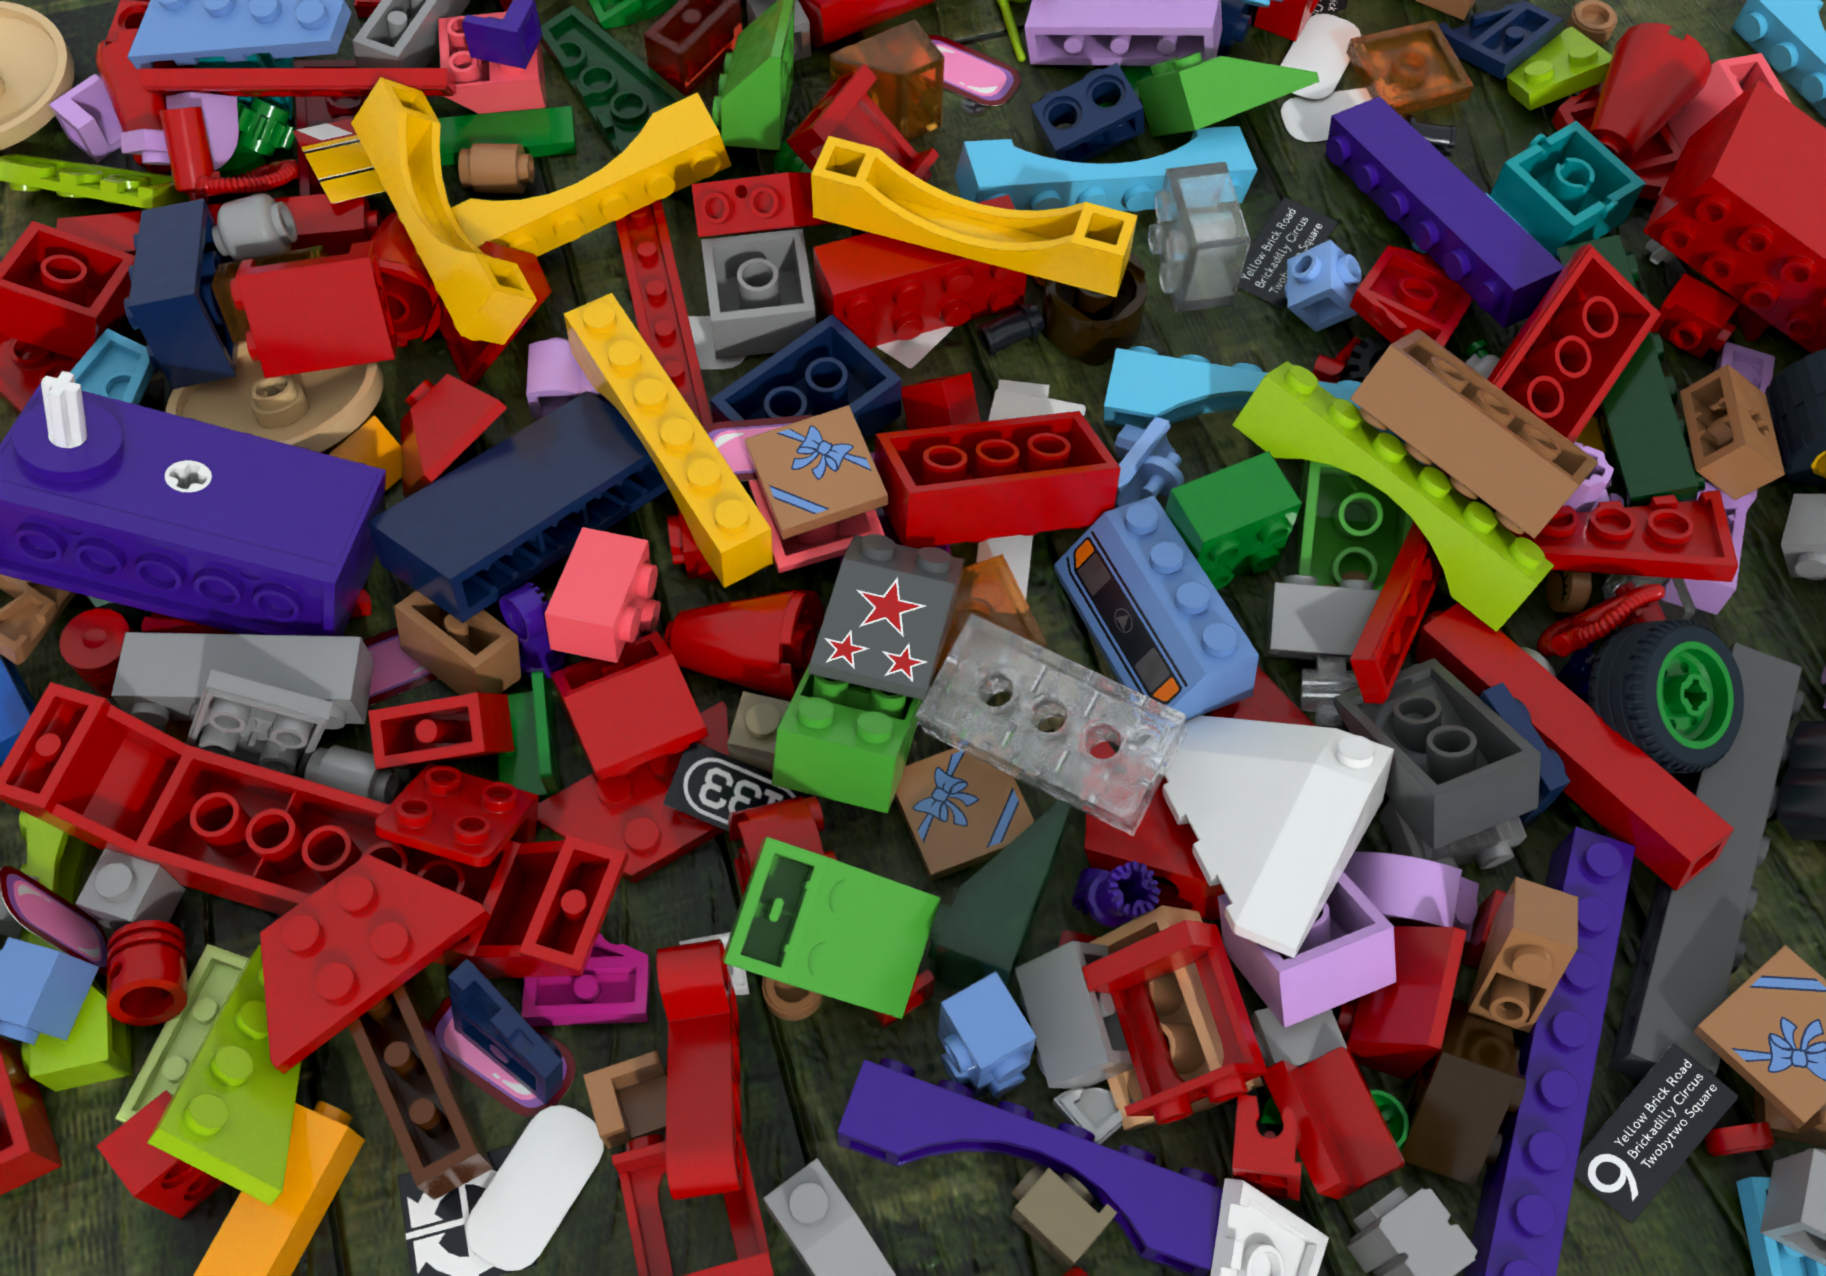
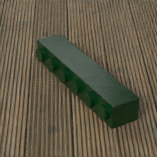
(1638, 414)

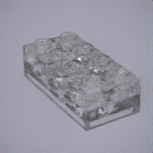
(1043, 686)

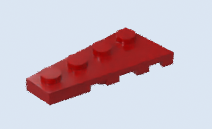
(1645, 540)

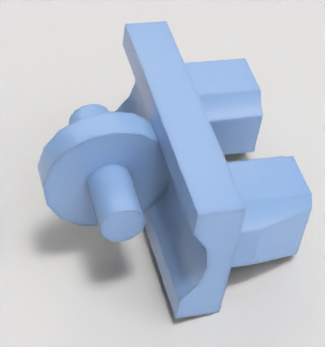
(1147, 463)

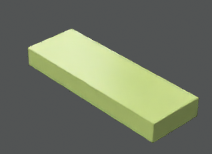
(184, 1034)

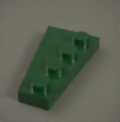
(606, 77)

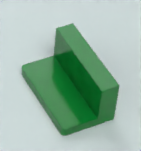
(536, 755)

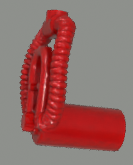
(193, 163)
(1626, 608)

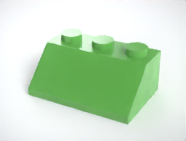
(758, 81)

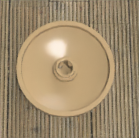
(33, 71)
(294, 409)

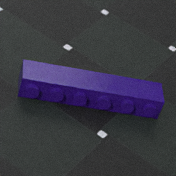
(1442, 210)

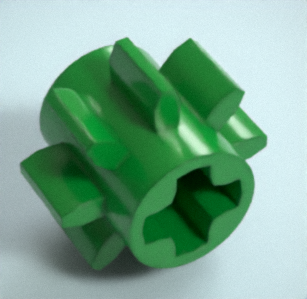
(264, 126)

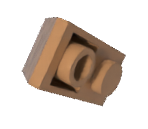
(1525, 954)

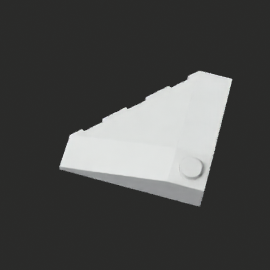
(1274, 816)

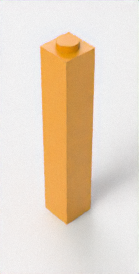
(272, 1238)

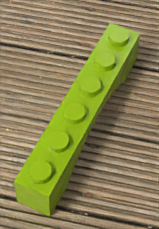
(1481, 559)
(97, 1044)

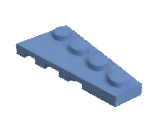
(237, 30)

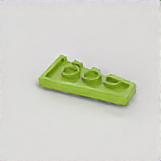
(89, 180)
(232, 1102)

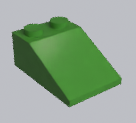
(1197, 92)
(1346, 527)

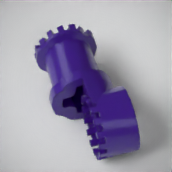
(525, 616)
(1117, 894)

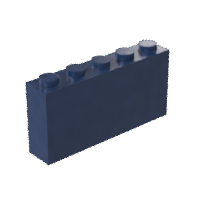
(517, 507)

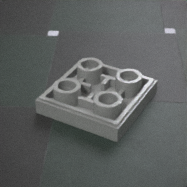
(258, 723)

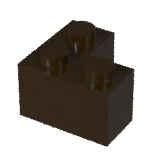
(1464, 1097)

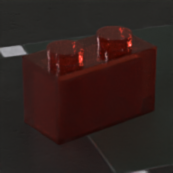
(692, 40)

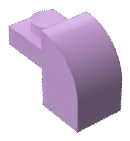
(221, 124)
(1415, 890)

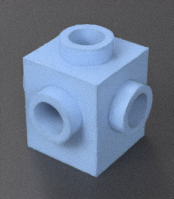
(1322, 285)

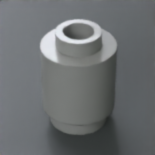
(352, 772)

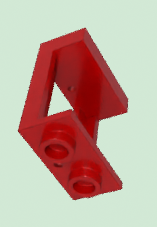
(1126, 978)
(640, 1176)

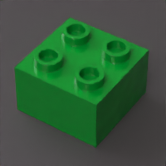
(1236, 517)

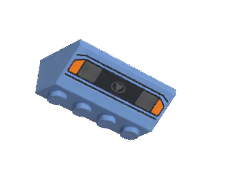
(1157, 612)

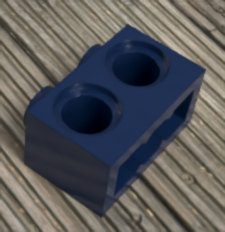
(1093, 127)

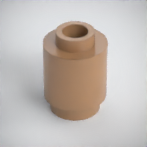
(496, 168)

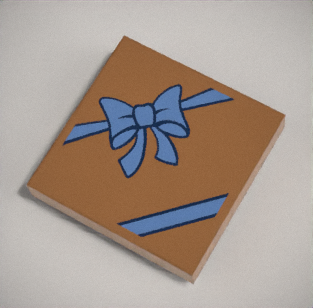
(816, 472)
(959, 811)
(1776, 1034)

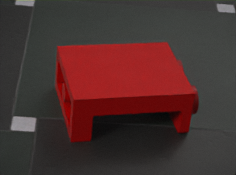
(853, 116)
(316, 312)

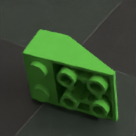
(844, 742)
(831, 928)

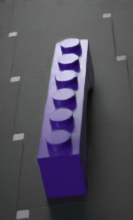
(1160, 1211)

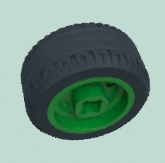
(1669, 692)

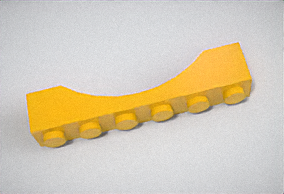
(403, 144)
(666, 156)
(1067, 245)
(708, 493)

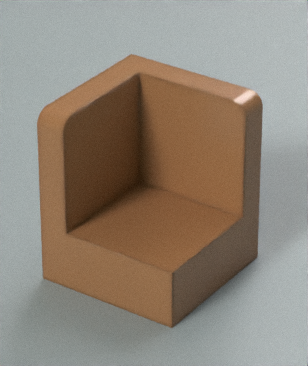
(628, 1099)

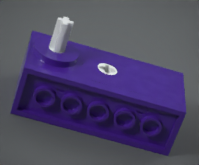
(183, 515)

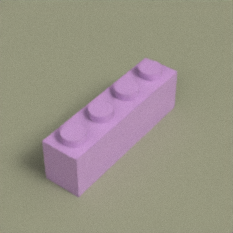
(1121, 31)

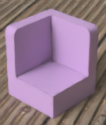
(89, 118)

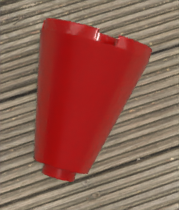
(1647, 86)
(131, 103)
(408, 285)
(751, 640)

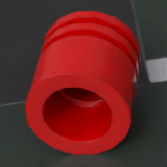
(93, 647)
(146, 973)

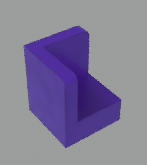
(505, 40)

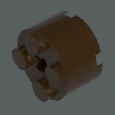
(1093, 323)

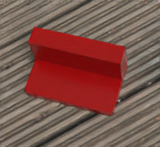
(1337, 1123)

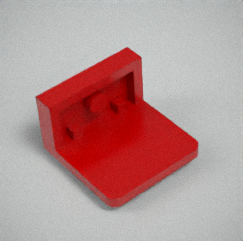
(459, 816)

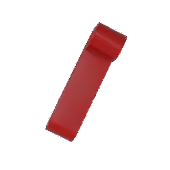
(702, 1071)

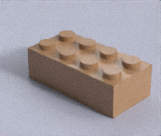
(1472, 432)

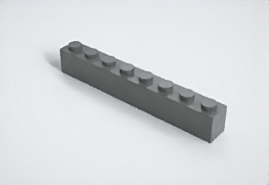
(1695, 932)

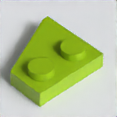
(1558, 70)

